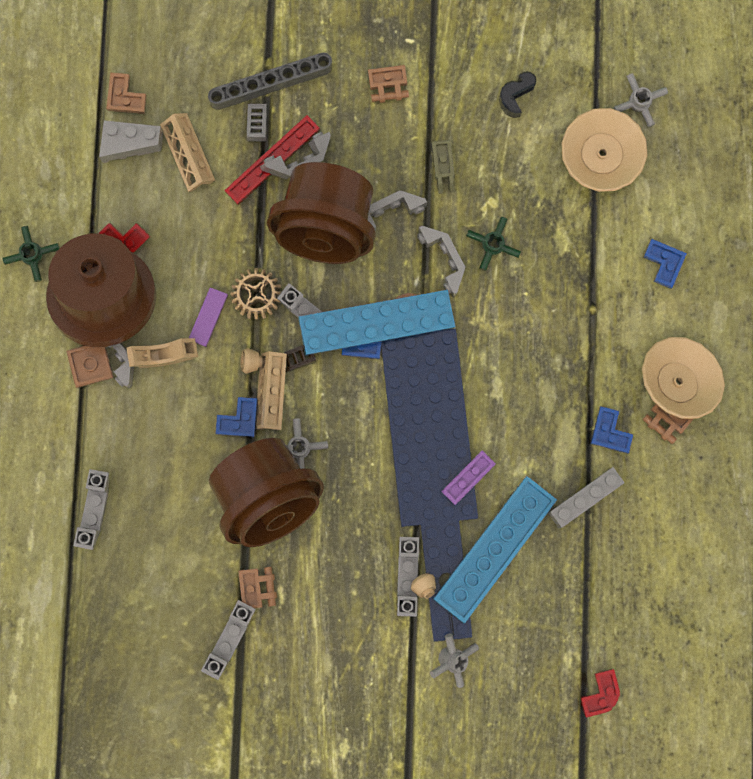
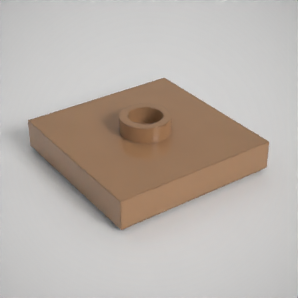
(89, 365)

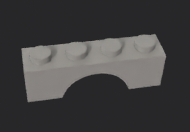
(586, 497)

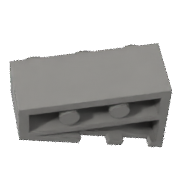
(128, 139)

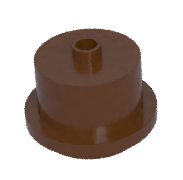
(324, 214)
(99, 291)
(264, 493)

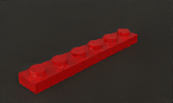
(285, 147)

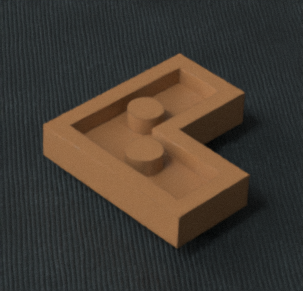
(120, 99)

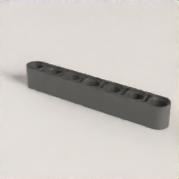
(276, 74)

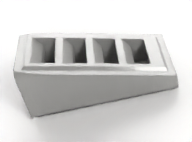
(256, 136)

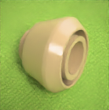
(250, 360)
(424, 585)

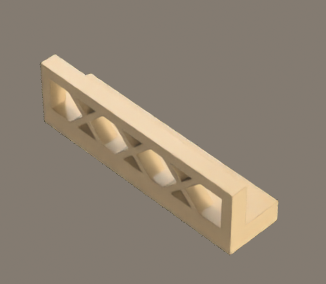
(189, 148)
(271, 391)

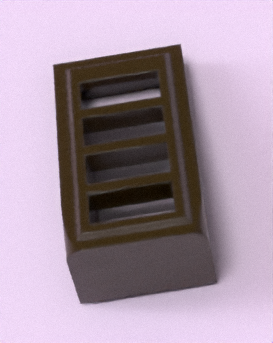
(300, 349)

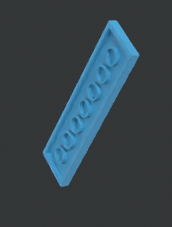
(376, 322)
(494, 549)

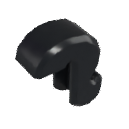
(514, 90)

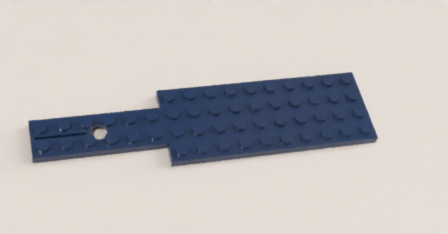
(429, 452)

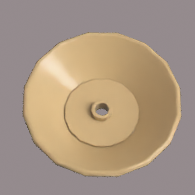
(607, 132)
(695, 370)

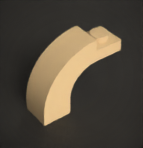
(163, 354)

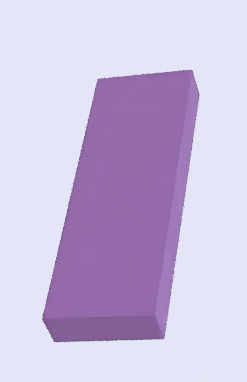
(208, 316)
(468, 477)

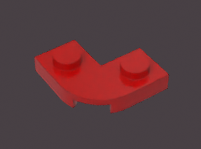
(132, 239)
(607, 696)

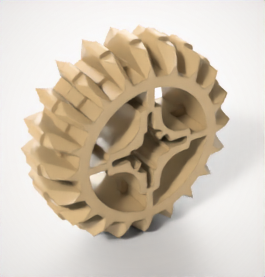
(251, 301)

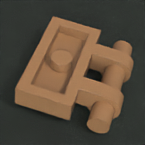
(386, 78)
(675, 423)
(251, 588)

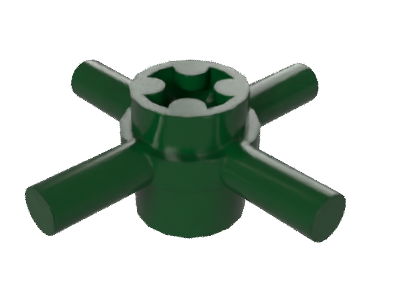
(24, 250)
(490, 250)

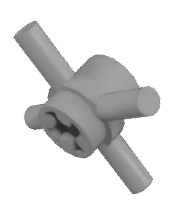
(643, 93)
(299, 456)
(453, 660)

